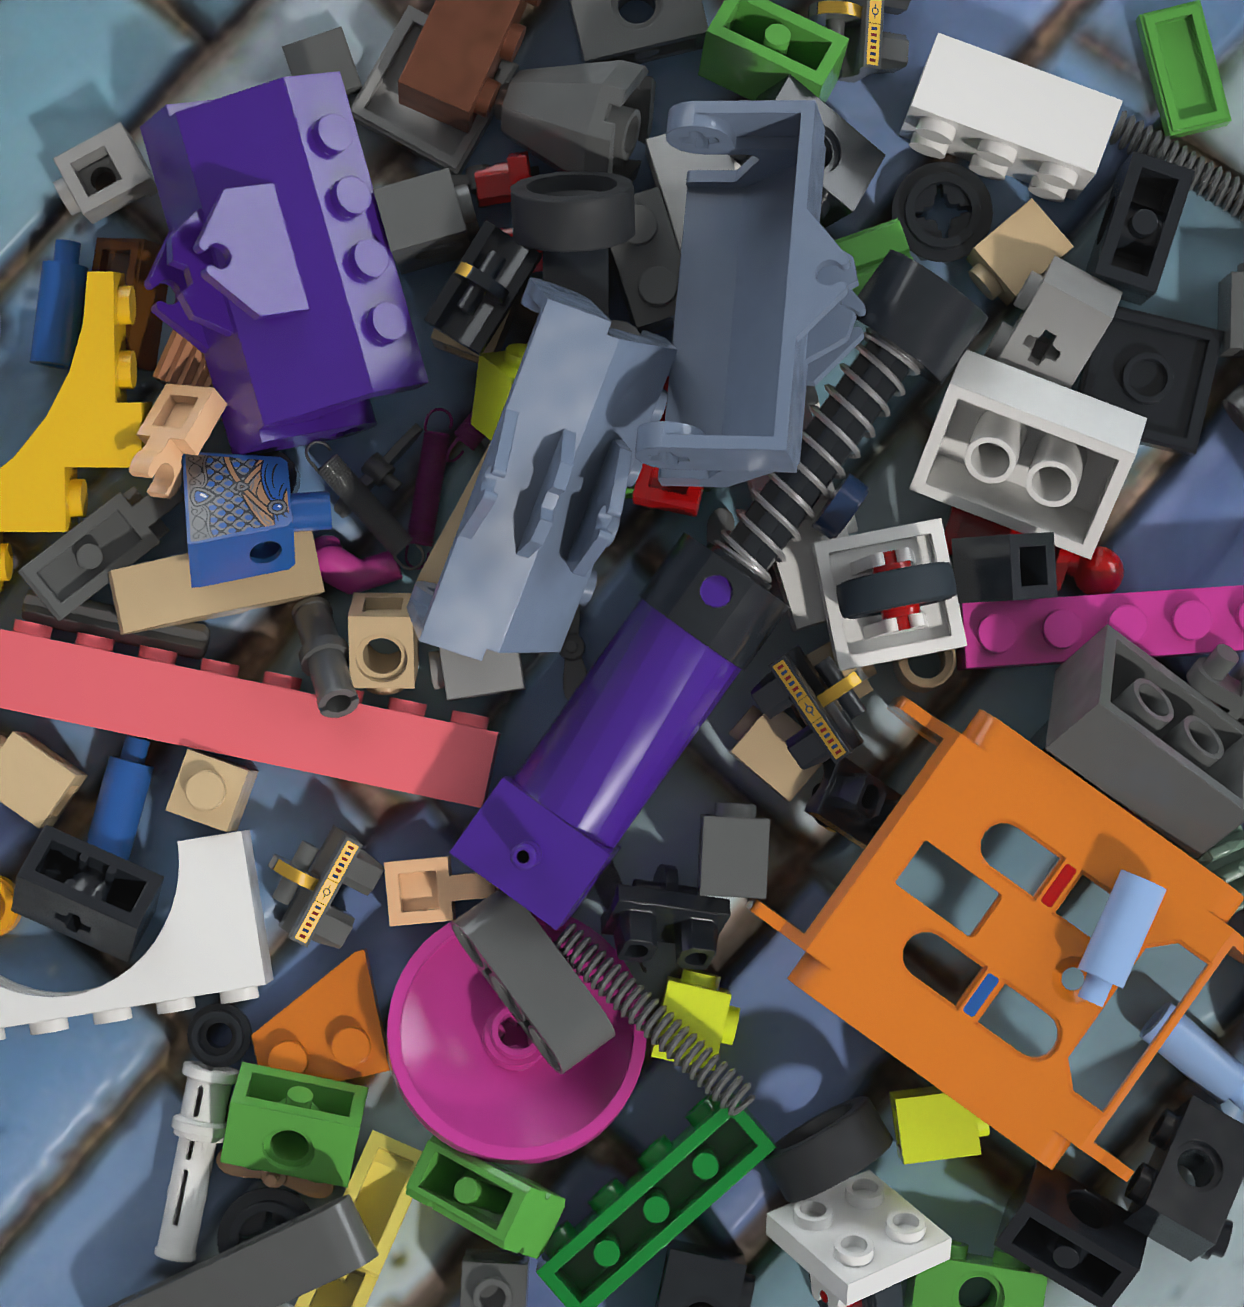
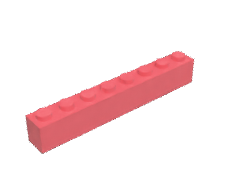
(243, 717)

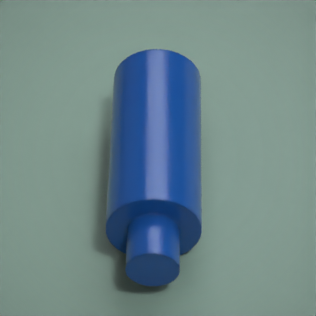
(59, 307)
(121, 799)

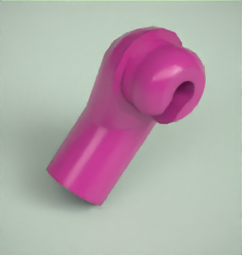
(351, 573)

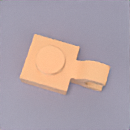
(174, 427)
(427, 890)

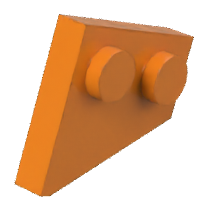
(329, 1028)

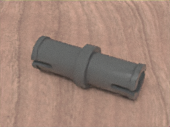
(325, 657)

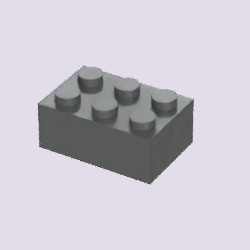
(1148, 741)

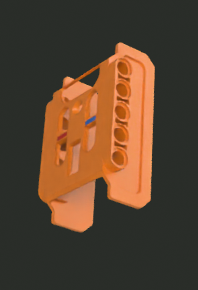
(860, 933)

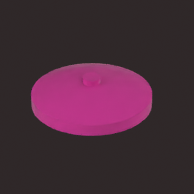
(480, 1076)

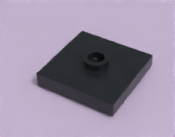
(1156, 371)

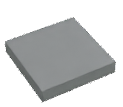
(380, 111)

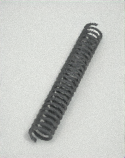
(1155, 143)
(646, 1027)

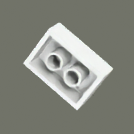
(1009, 119)
(1028, 453)

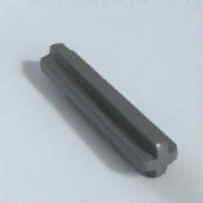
(100, 619)

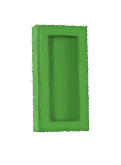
(1183, 70)

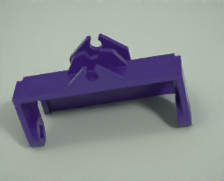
(280, 261)

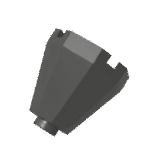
(580, 115)

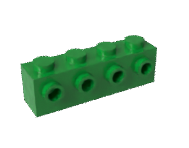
(654, 1204)

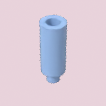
(1119, 935)
(1198, 1057)

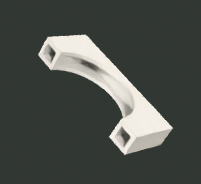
(206, 947)

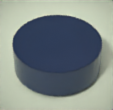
(841, 507)

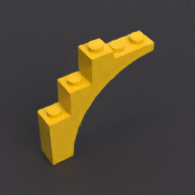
(84, 427)

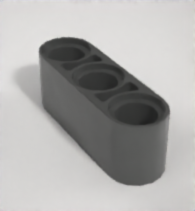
(533, 980)

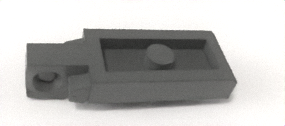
(104, 541)

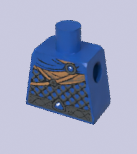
(244, 516)

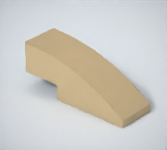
(162, 596)

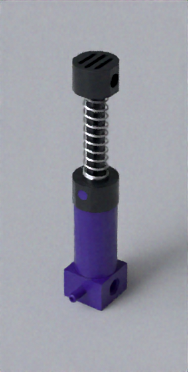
(698, 623)

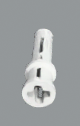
(199, 1130)

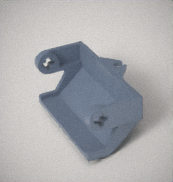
(757, 296)
(547, 483)

